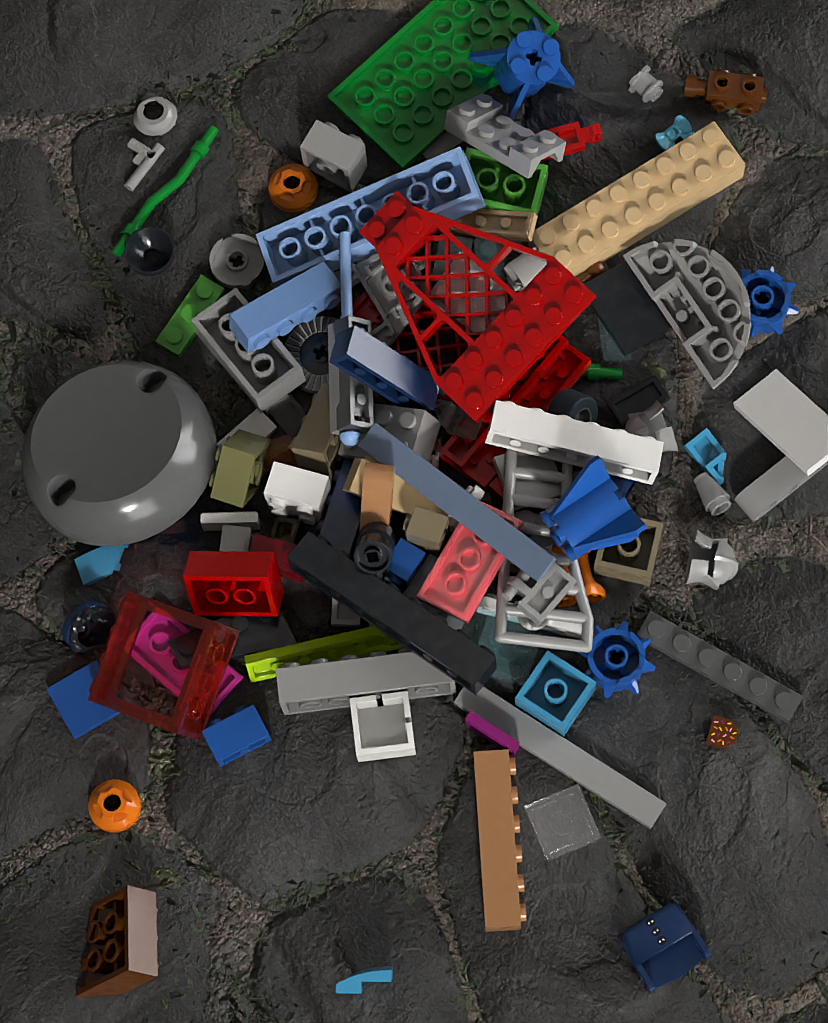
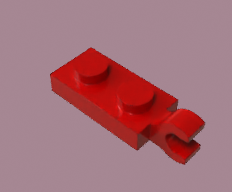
(576, 136)

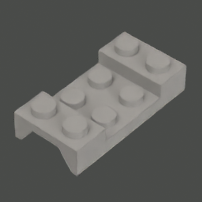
(485, 128)

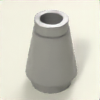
(712, 494)

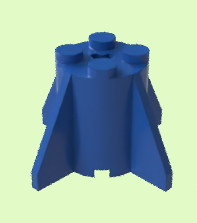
(525, 65)
(591, 514)

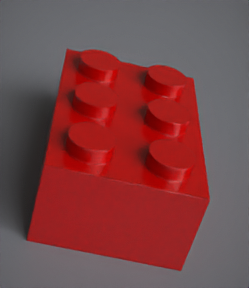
(233, 583)

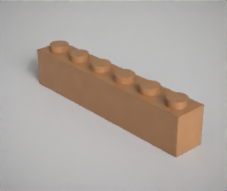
(497, 840)

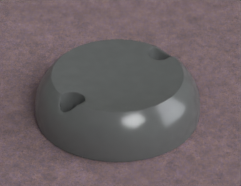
(118, 453)

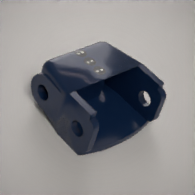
(663, 946)

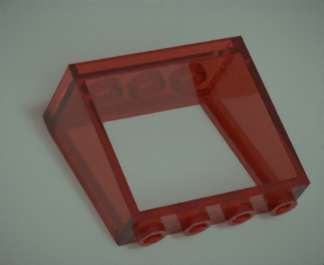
(200, 682)

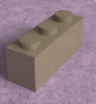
(427, 530)

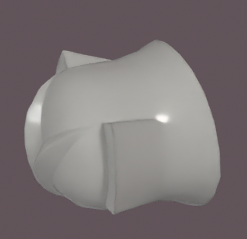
(652, 424)
(710, 561)

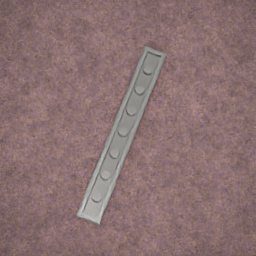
(564, 756)

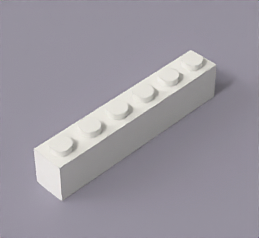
(573, 441)

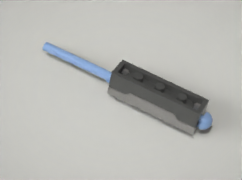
(348, 398)

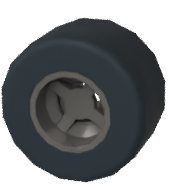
(575, 405)

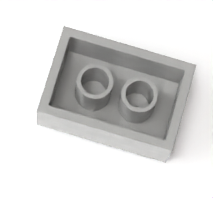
(409, 425)

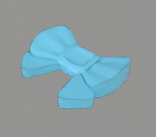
(680, 127)

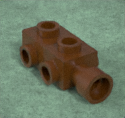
(733, 92)

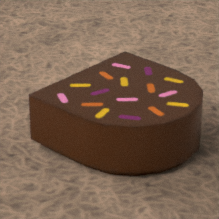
(722, 733)

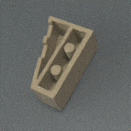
(315, 445)

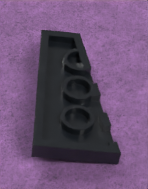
(255, 636)

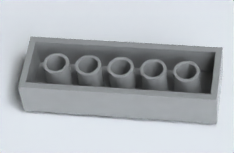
(332, 684)

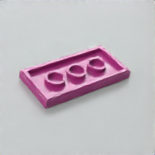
(155, 656)

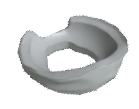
(158, 126)

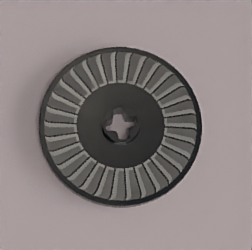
(303, 345)

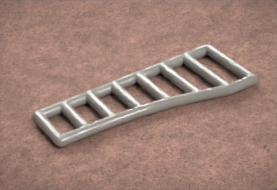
(503, 609)

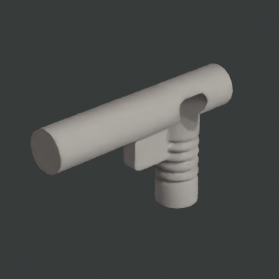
(142, 161)

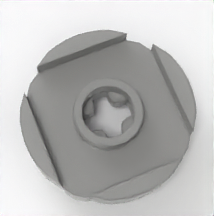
(242, 276)

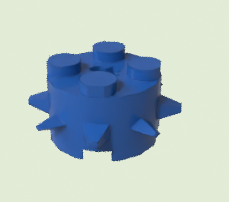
(770, 288)
(621, 644)

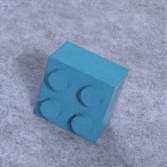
(555, 693)

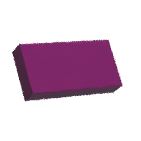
(491, 733)

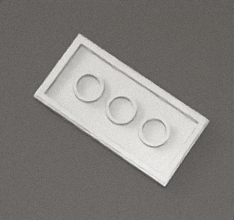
(787, 420)

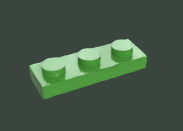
(179, 330)

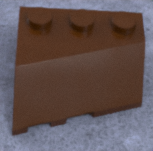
(121, 943)

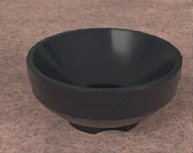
(145, 240)

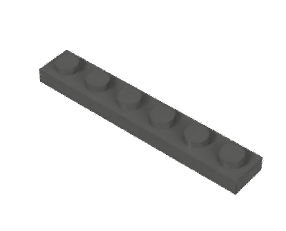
(720, 667)

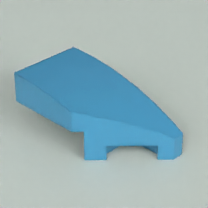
(707, 454)
(99, 563)
(354, 983)

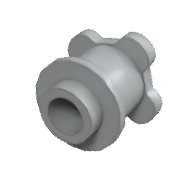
(646, 85)

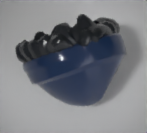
(88, 626)

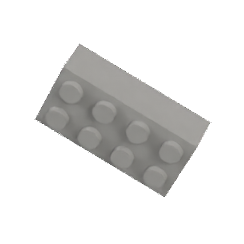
(262, 373)

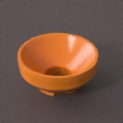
(293, 199)
(121, 818)

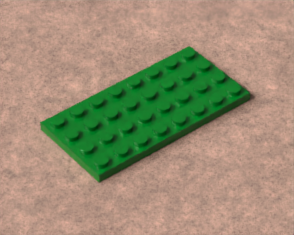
(424, 70)

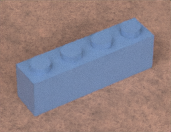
(285, 307)

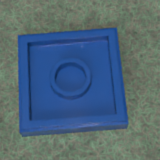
(72, 701)

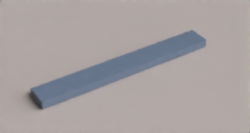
(458, 502)

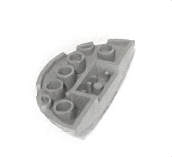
(699, 299)

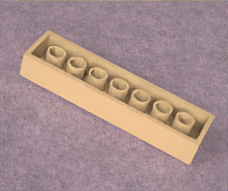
(641, 201)

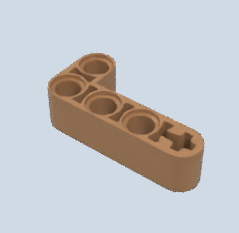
(377, 493)

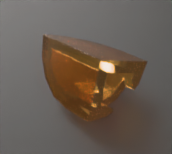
(280, 452)

